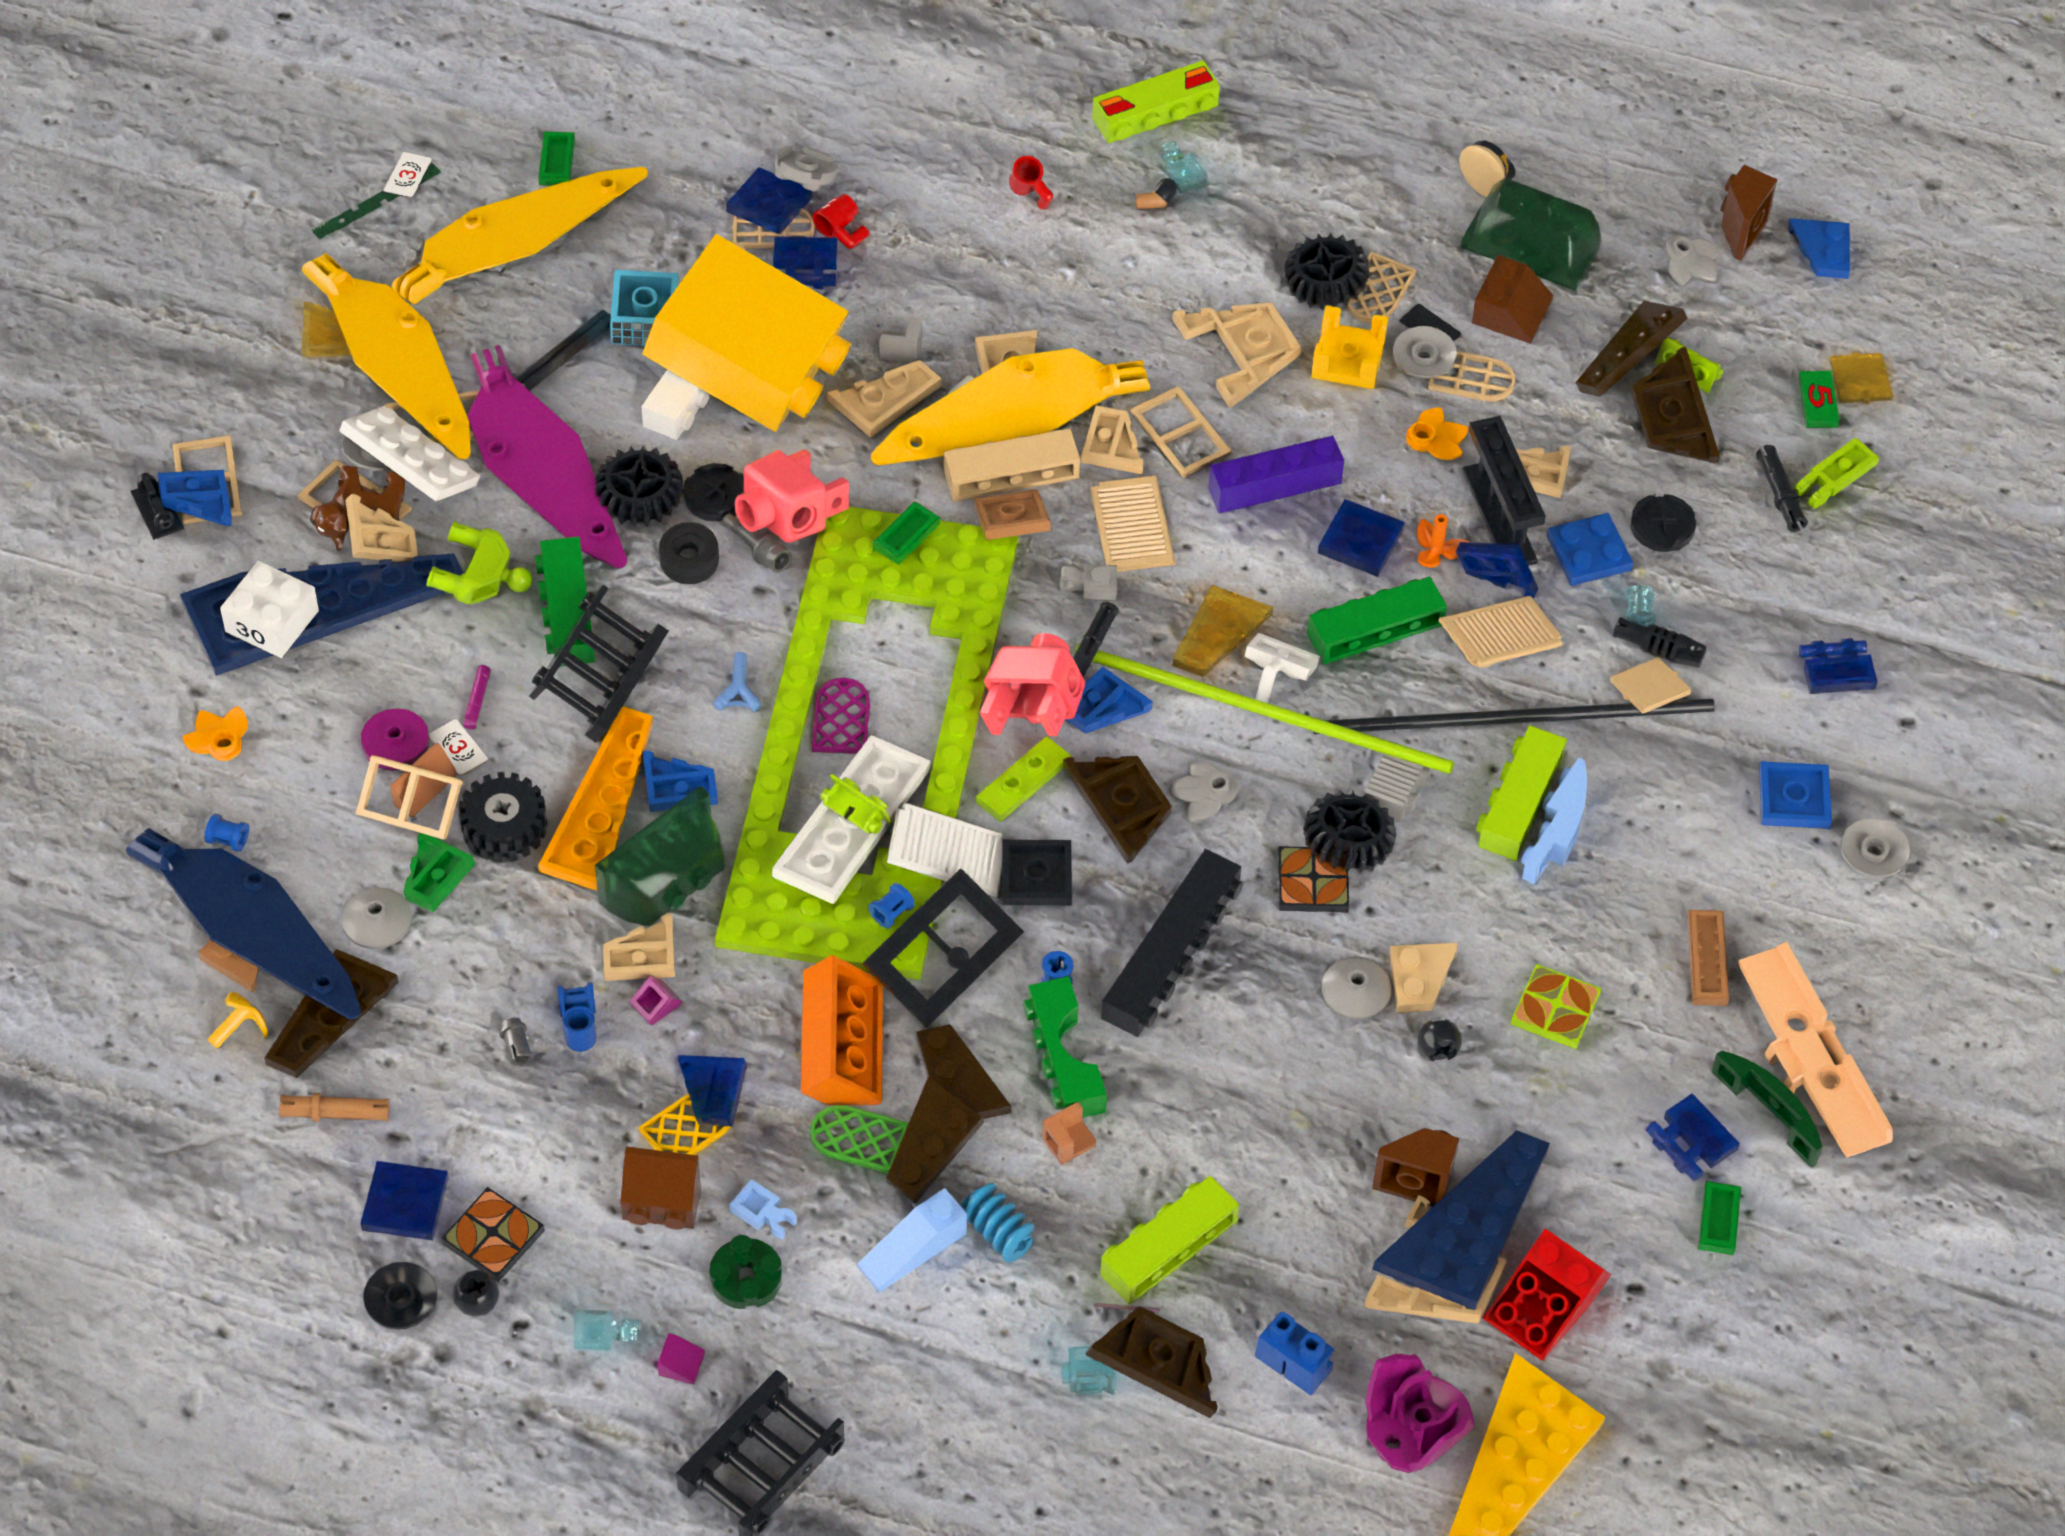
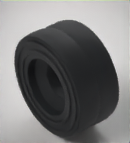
(689, 569)

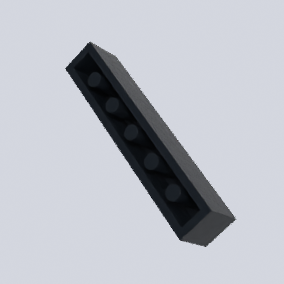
(1171, 943)

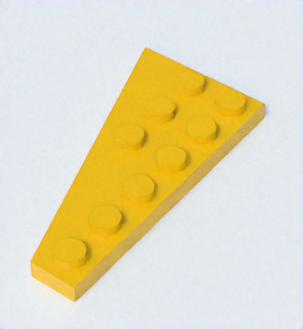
(1524, 1451)

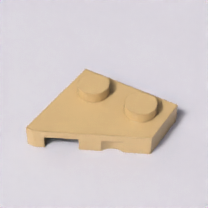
(378, 535)

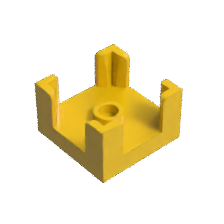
(1347, 352)

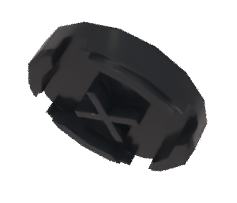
(713, 491)
(1663, 523)

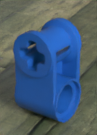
(578, 1011)

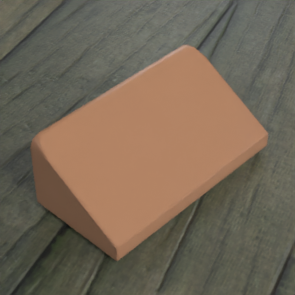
(427, 788)

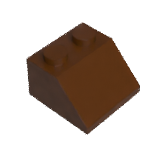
(1746, 208)
(1512, 300)
(1417, 1165)
(660, 1188)

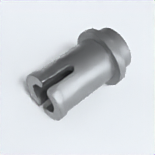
(514, 1034)

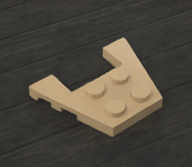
(1253, 336)
(1395, 1297)

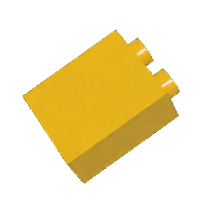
(749, 334)

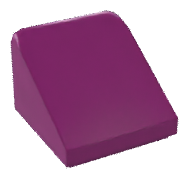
(654, 1000)
(680, 1359)

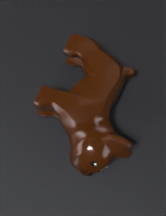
(332, 517)

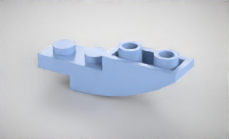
(1560, 822)

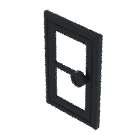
(969, 969)

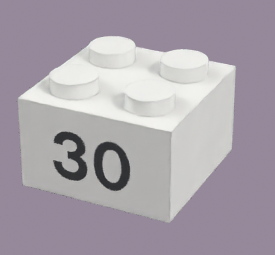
(269, 609)

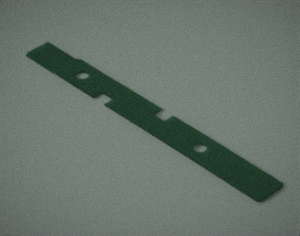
(365, 207)

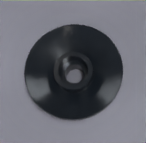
(397, 1282)

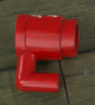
(1027, 177)
(835, 216)

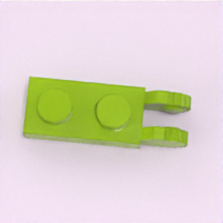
(1837, 471)

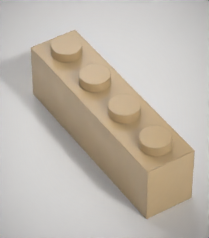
(1011, 464)

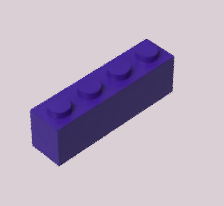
(1276, 474)

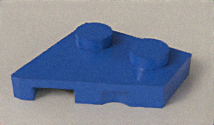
(1824, 245)
(196, 494)
(1107, 702)
(674, 780)

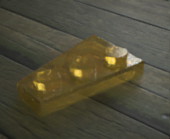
(1218, 629)

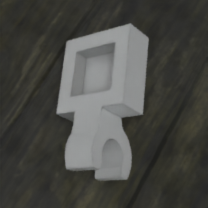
(1095, 581)

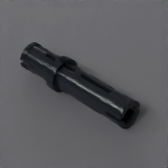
(1785, 498)

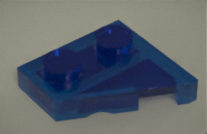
(713, 1087)

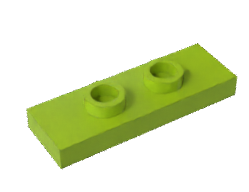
(1022, 779)

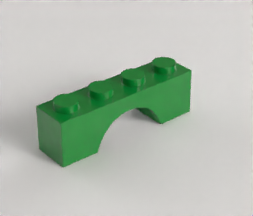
(1053, 1012)

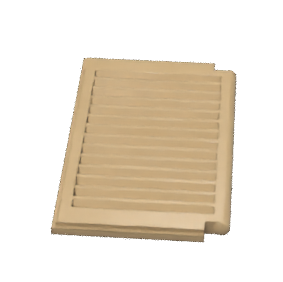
(1132, 523)
(1502, 631)

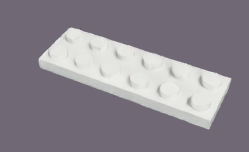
(831, 847)

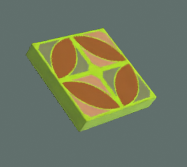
(1556, 1006)

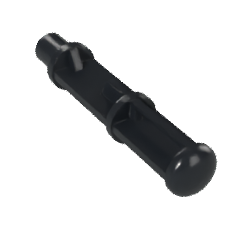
(1094, 636)

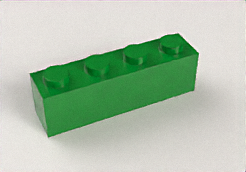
(564, 591)
(1376, 619)

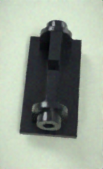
(157, 518)

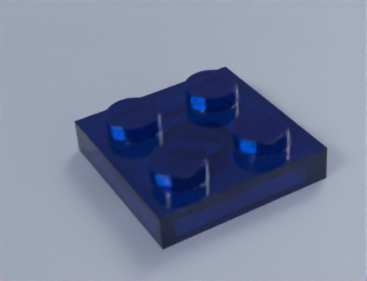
(768, 201)
(1361, 537)
(404, 1200)

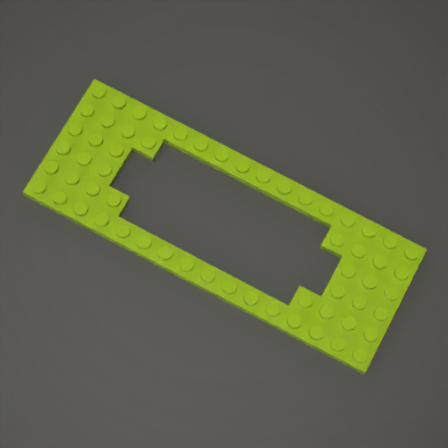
(968, 588)

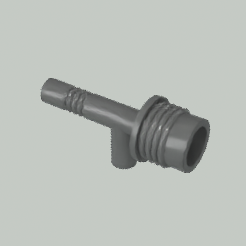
(766, 545)

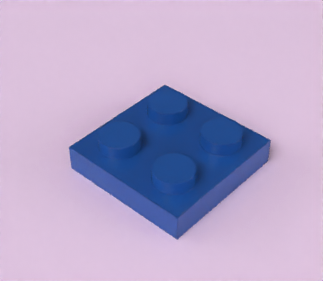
(1589, 549)
(1795, 795)

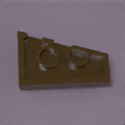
(959, 1072)
(932, 1140)

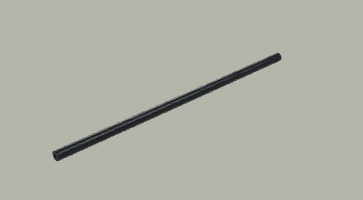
(1520, 716)

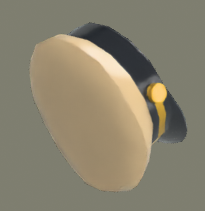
(1485, 165)

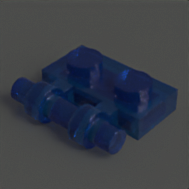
(807, 254)
(1838, 674)
(1700, 1130)

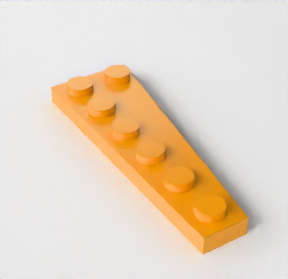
(600, 804)

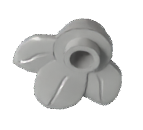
(1692, 260)
(1201, 790)

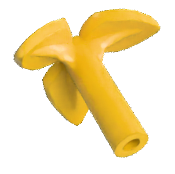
(243, 1011)

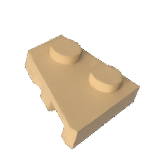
(1112, 442)
(1546, 470)
(641, 953)
(1419, 974)

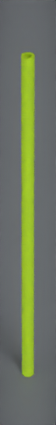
(1274, 712)

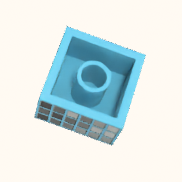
(636, 303)

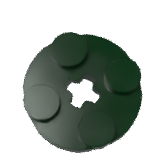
(739, 1254)

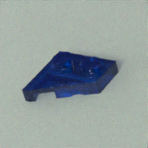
(1497, 564)

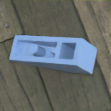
(915, 1240)

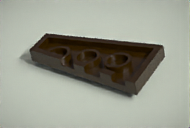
(1634, 340)
(317, 1027)

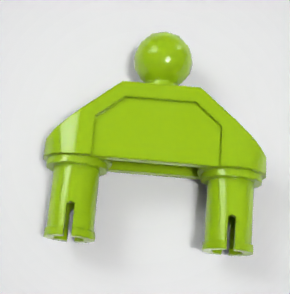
(485, 570)

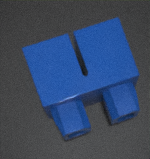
(1296, 1351)

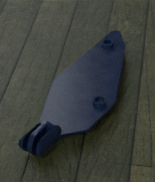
(250, 917)

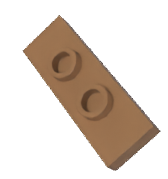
(1708, 957)

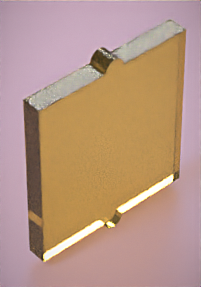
(1861, 378)

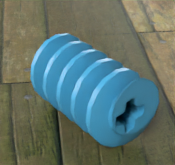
(997, 1223)

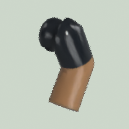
(1159, 197)

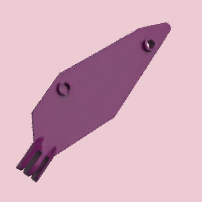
(540, 459)

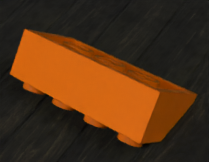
(841, 1034)

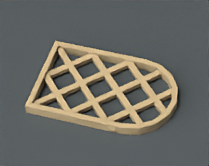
(1388, 263)

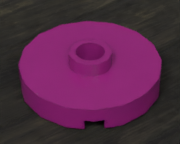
(406, 748)

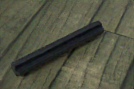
(565, 350)

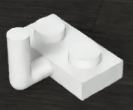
(1277, 657)

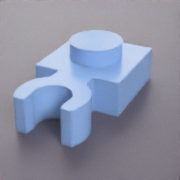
(760, 1207)

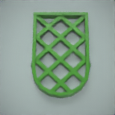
(843, 1156)

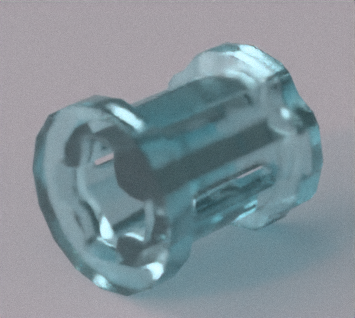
(1640, 605)

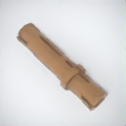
(334, 1107)

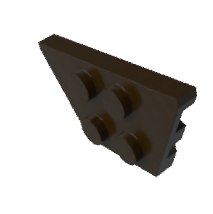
(1674, 411)
(1122, 799)
(1159, 1358)

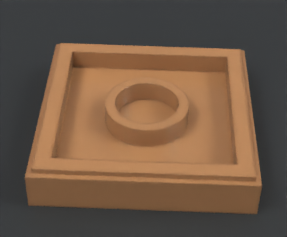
(1012, 514)

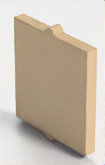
(1650, 685)

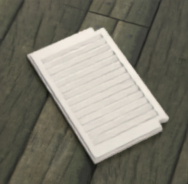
(943, 845)

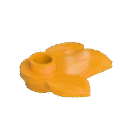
(1436, 435)
(214, 732)

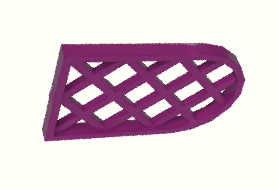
(836, 748)

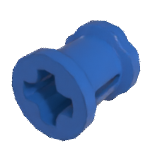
(226, 832)
(891, 905)
(1052, 966)

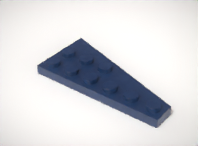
(1464, 1234)

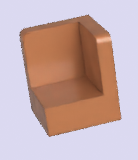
(1067, 1134)

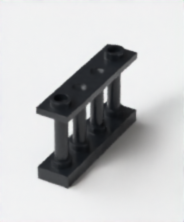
(1502, 487)
(630, 666)
(748, 1422)

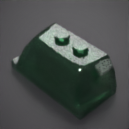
(1537, 230)
(662, 862)

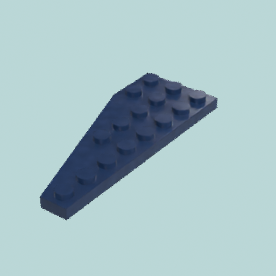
(344, 594)

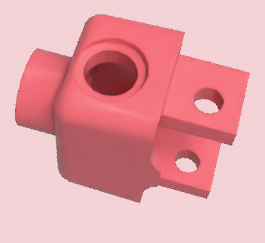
(780, 488)
(1042, 688)

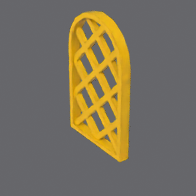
(665, 1114)

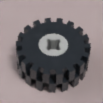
(498, 833)

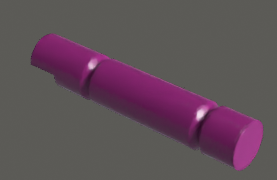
(476, 697)

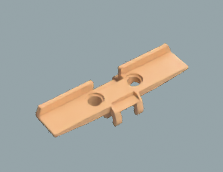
(1848, 1103)

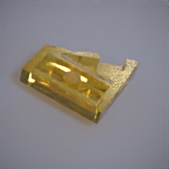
(322, 333)

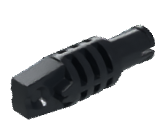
(1661, 642)

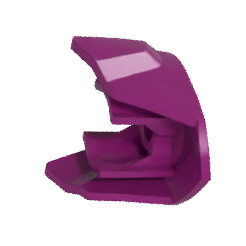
(1416, 1410)

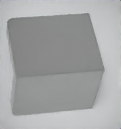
(902, 346)

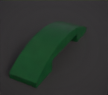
(1741, 1073)

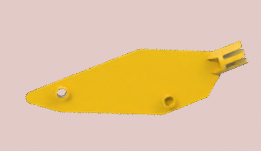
(511, 229)
(395, 351)
(1010, 401)

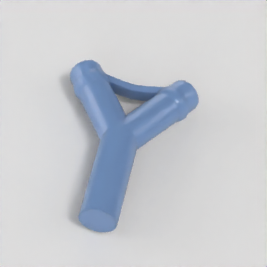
(737, 687)

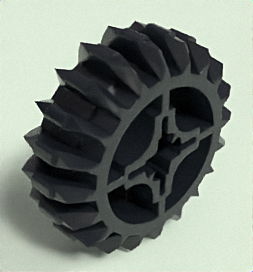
(1326, 271)
(639, 485)
(1349, 831)

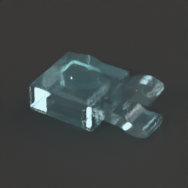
(1182, 169)
(596, 1330)

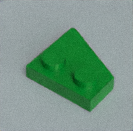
(435, 872)

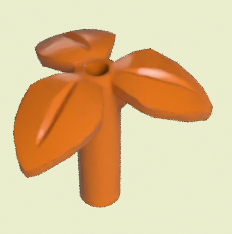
(1434, 539)

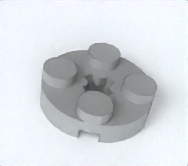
(807, 167)

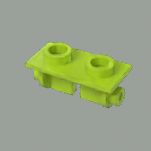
(1704, 369)
(867, 810)

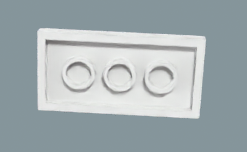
(410, 453)

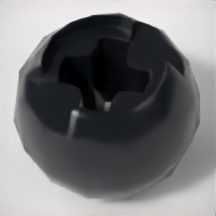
(1439, 1040)
(467, 1301)

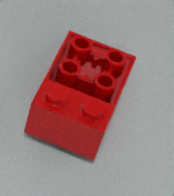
(1546, 1295)

